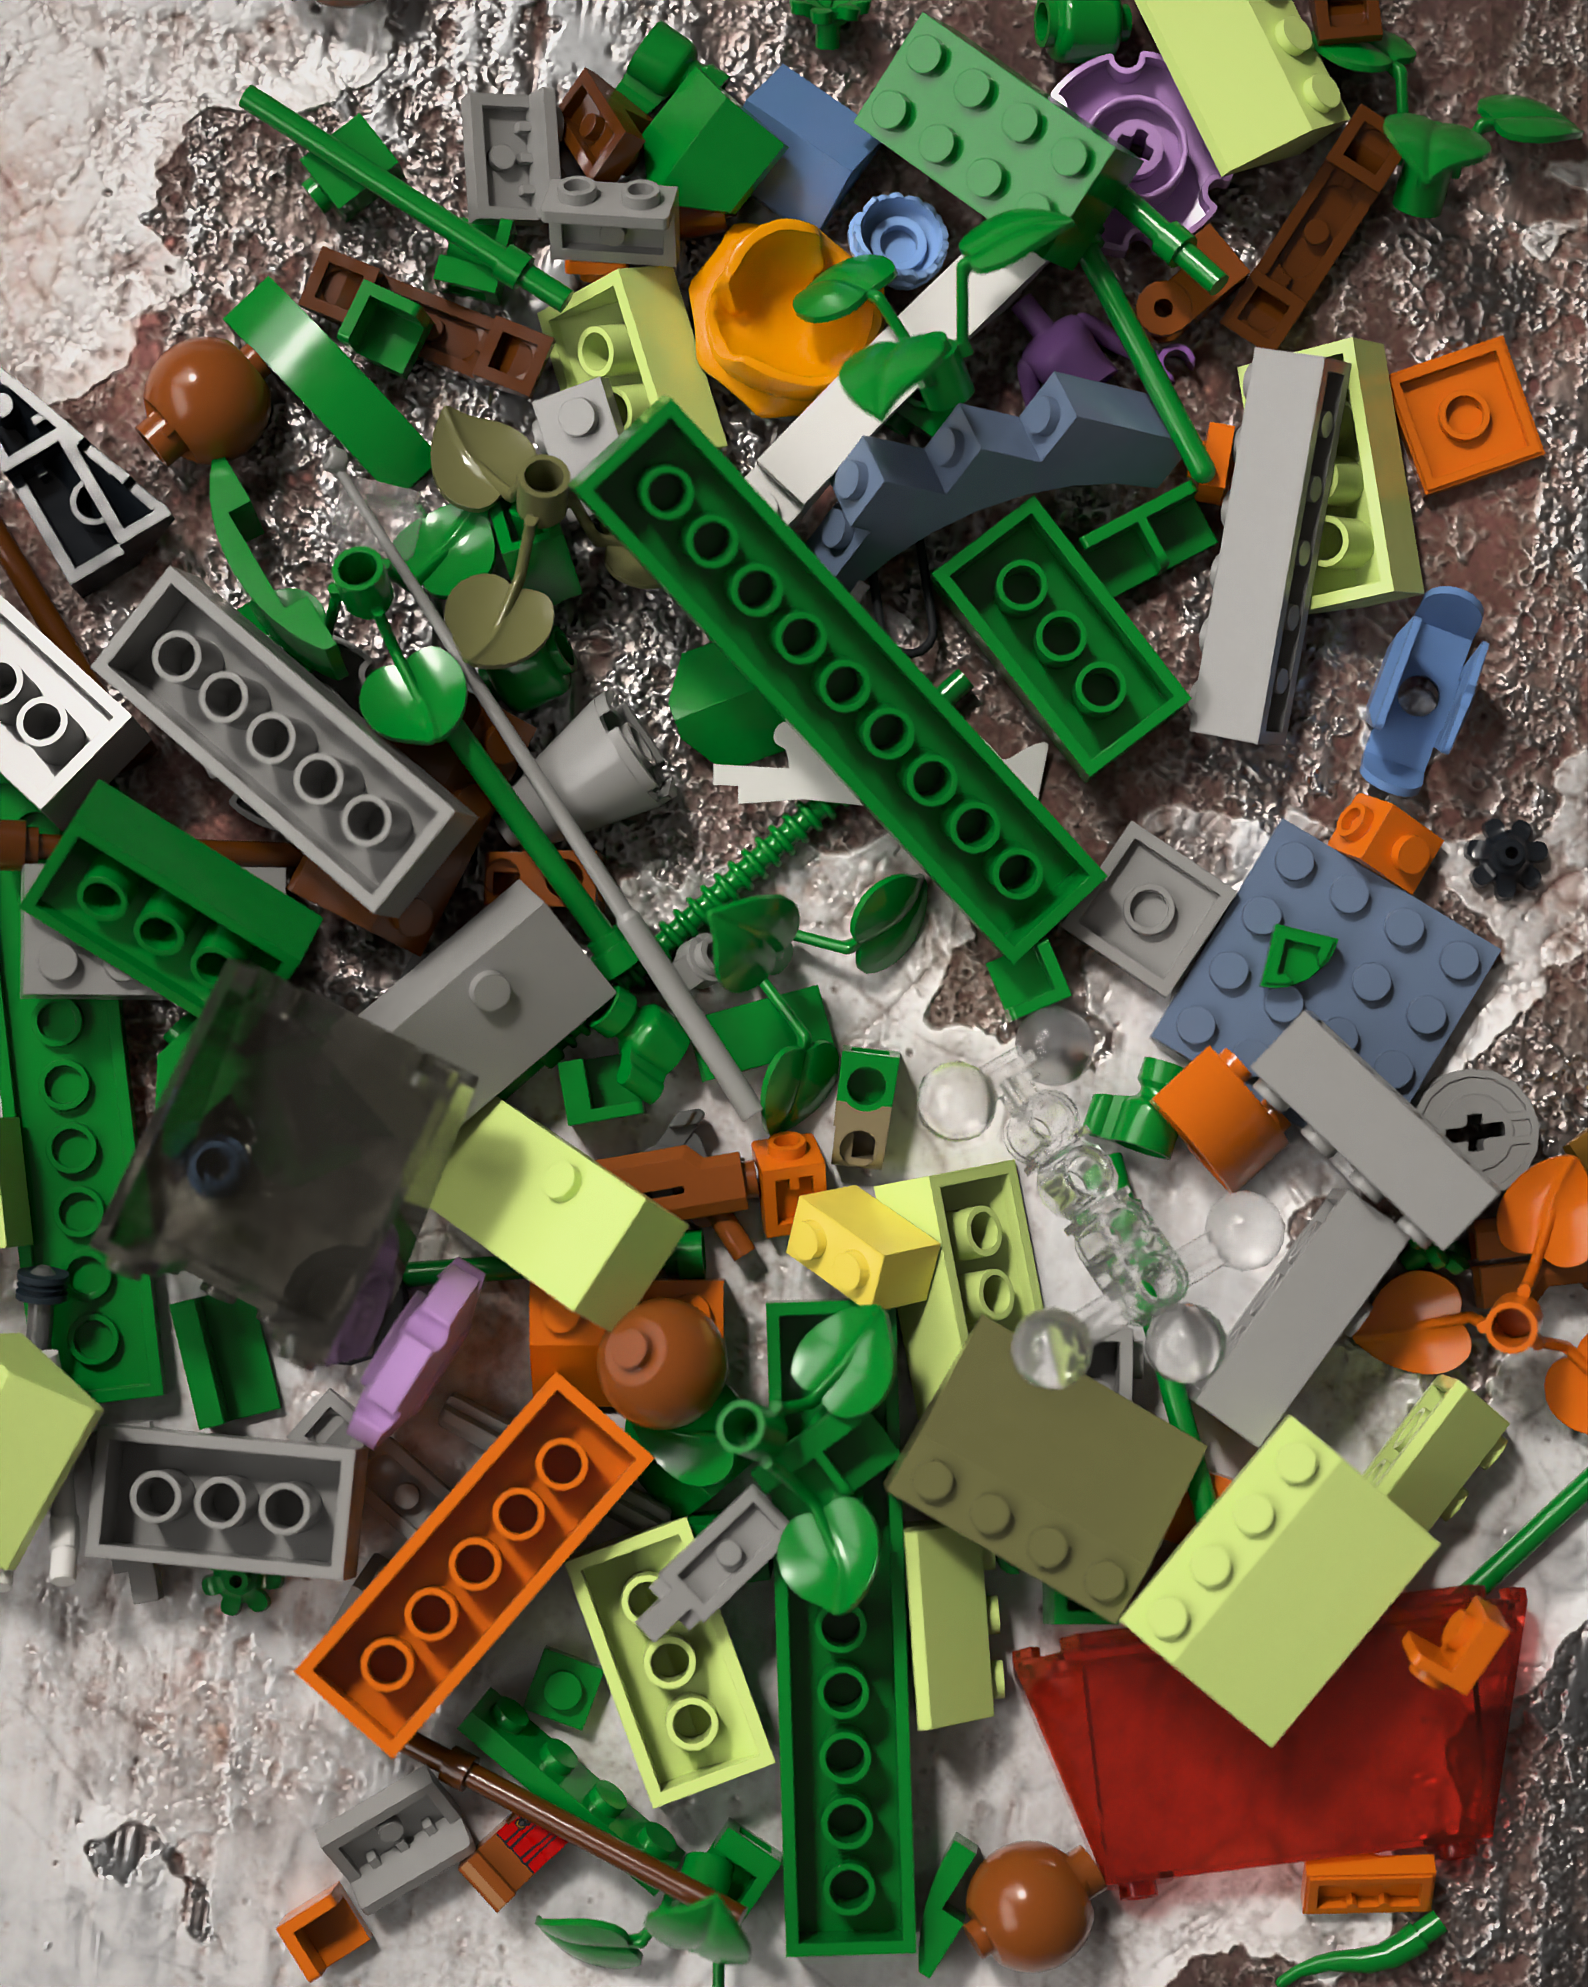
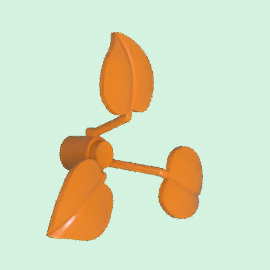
(1419, 1315)

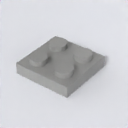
(1149, 910)

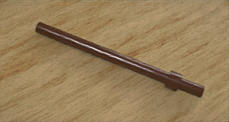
(462, 1771)

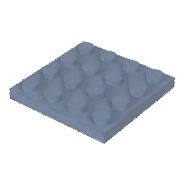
(1386, 991)

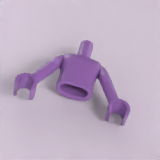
(1072, 348)

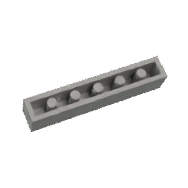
(1269, 546)

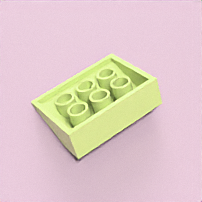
(1279, 1580)

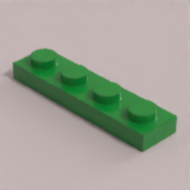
(555, 1774)

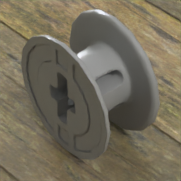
(1489, 1100)

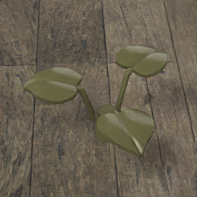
(473, 468)

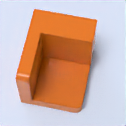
(323, 1931)

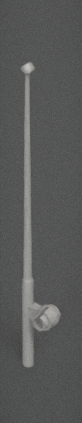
(694, 958)

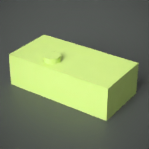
(554, 1213)

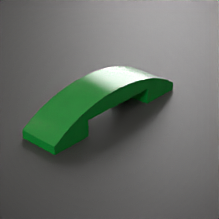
(331, 386)
(297, 626)

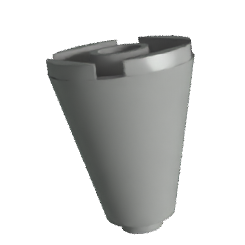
(599, 771)

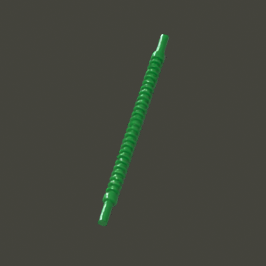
(727, 889)

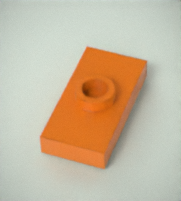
(1369, 1884)

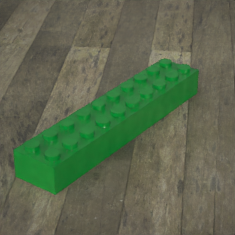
(836, 678)
(844, 1714)

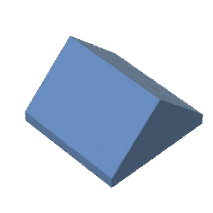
(823, 153)

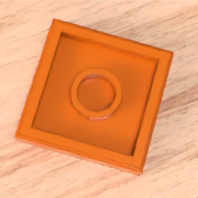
(1463, 417)

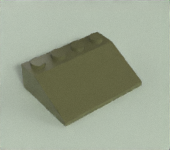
(1044, 1478)

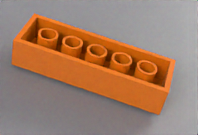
(474, 1565)

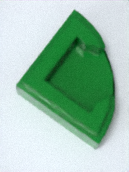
(1294, 956)

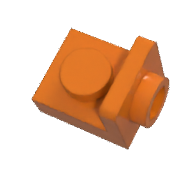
(787, 1168)
(1466, 1647)

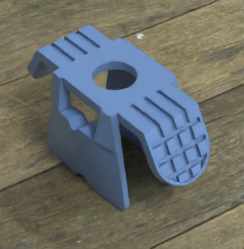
(1433, 648)

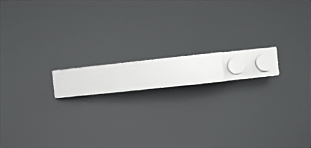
(812, 448)

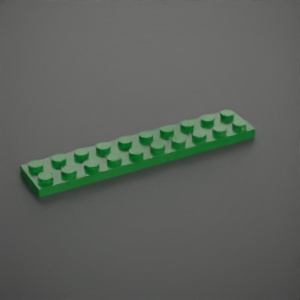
(76, 1110)

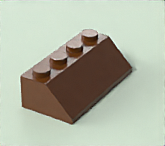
(439, 760)

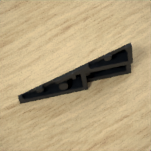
(78, 498)

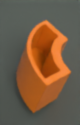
(1222, 1118)

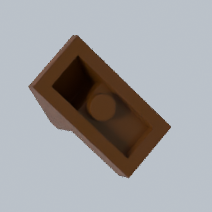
(602, 128)

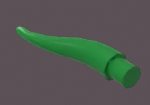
(1390, 1953)

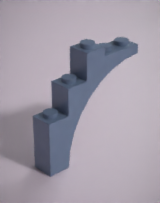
(981, 457)

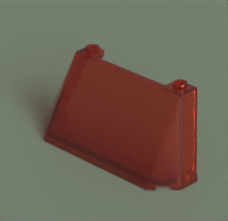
(1187, 1790)

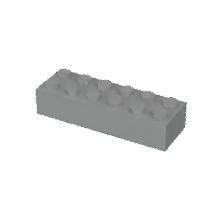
(284, 743)

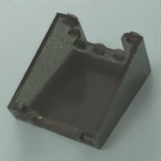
(289, 1164)

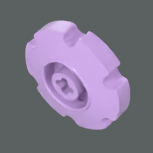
(1146, 110)
(416, 1353)

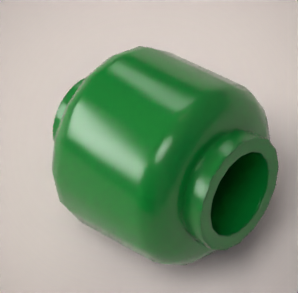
(1081, 28)
(537, 678)

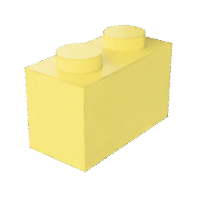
(863, 1247)

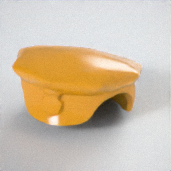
(748, 320)

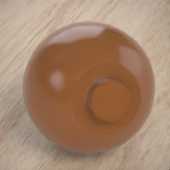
(205, 401)
(662, 1364)
(1032, 1905)

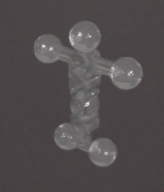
(1054, 1344)

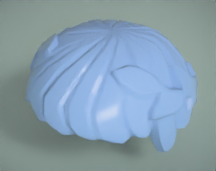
(905, 233)

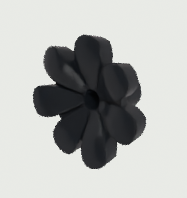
(1497, 867)

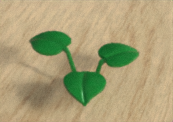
(1438, 150)
(887, 369)
(426, 693)
(755, 941)
(851, 1370)
(696, 1928)

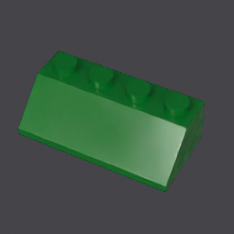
(163, 902)

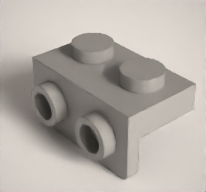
(510, 154)
(612, 221)
(577, 427)
(397, 1839)

